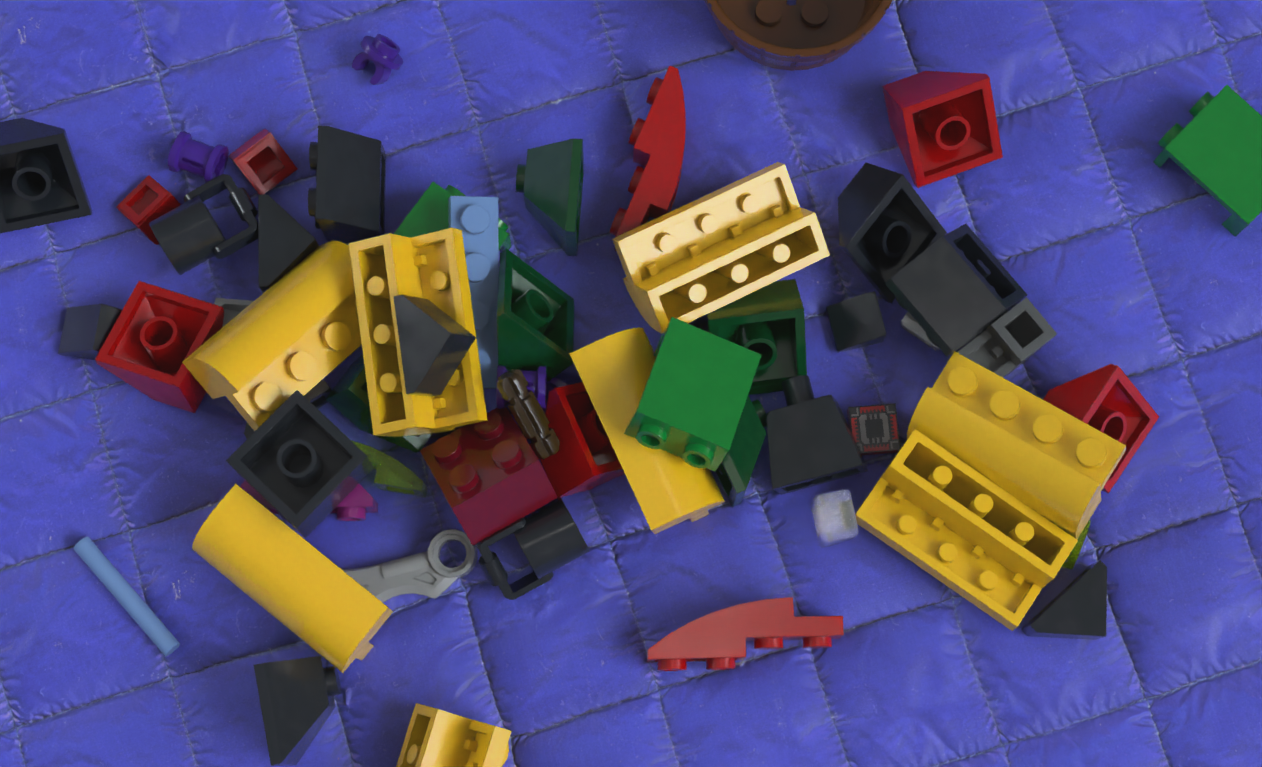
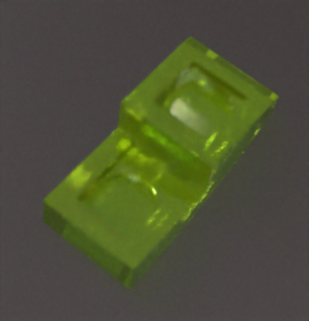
(392, 474)

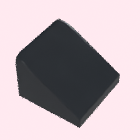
(856, 322)

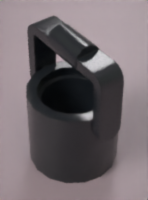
(192, 235)
(547, 540)

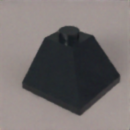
(38, 176)
(884, 224)
(295, 704)

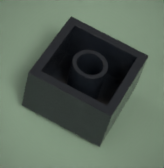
(301, 463)

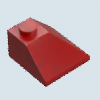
(943, 123)
(154, 338)
(1110, 405)
(584, 450)

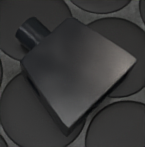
(809, 440)

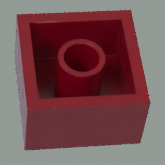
(489, 474)

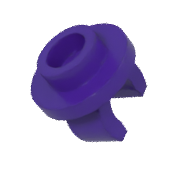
(382, 53)

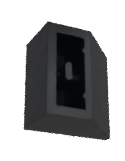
(348, 185)
(955, 289)

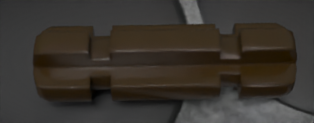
(528, 413)

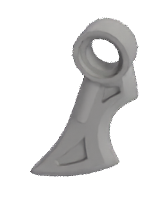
(417, 573)

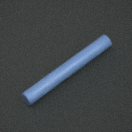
(126, 596)

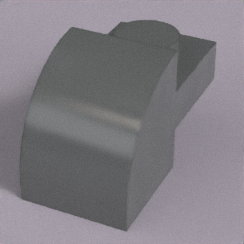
(1010, 339)

